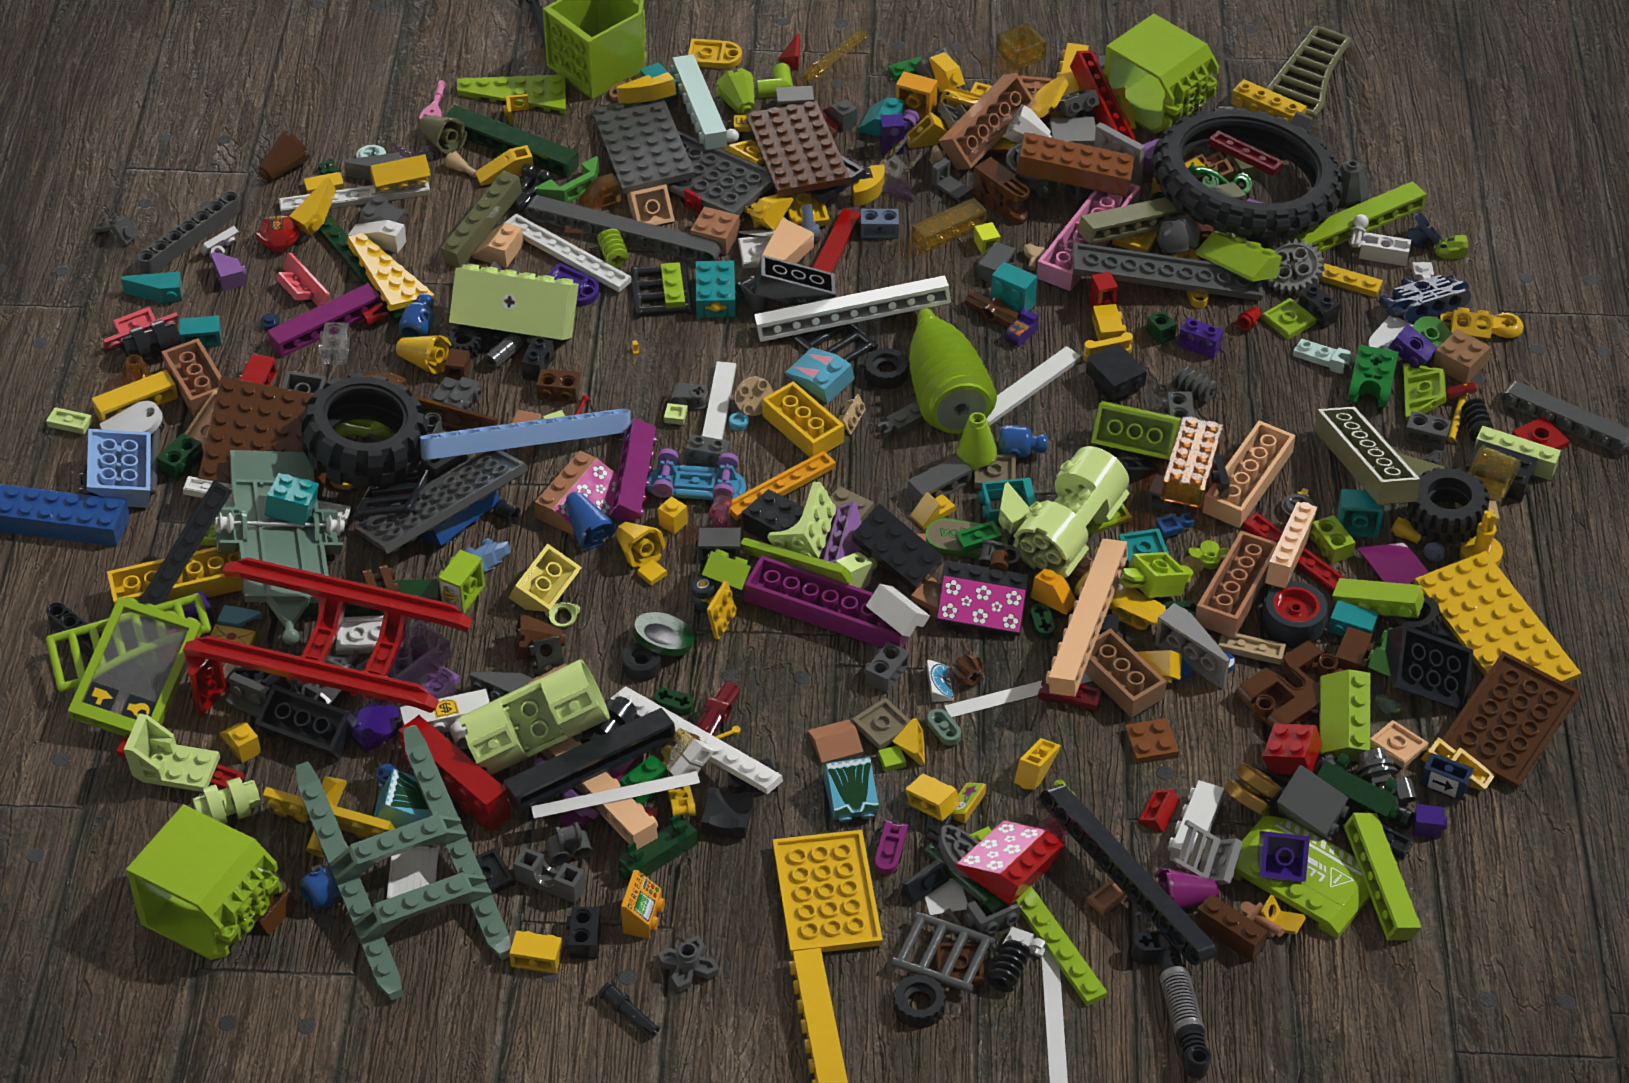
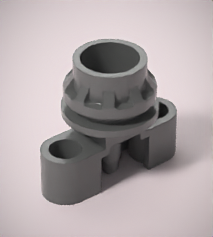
(1376, 769)

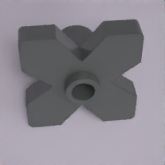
(688, 962)

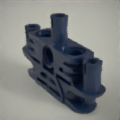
(1426, 297)

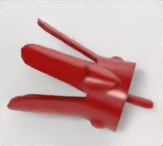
(370, 318)

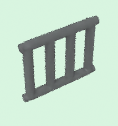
(942, 926)

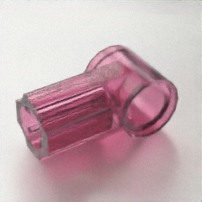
(720, 512)

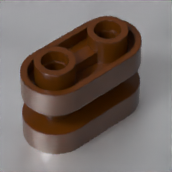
(385, 575)

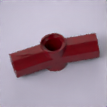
(718, 707)

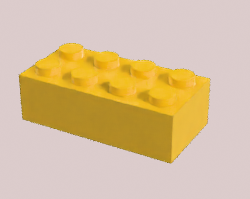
(802, 420)

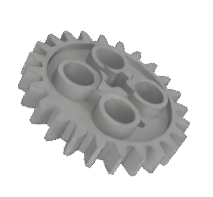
(1310, 262)

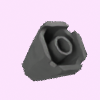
(1354, 184)

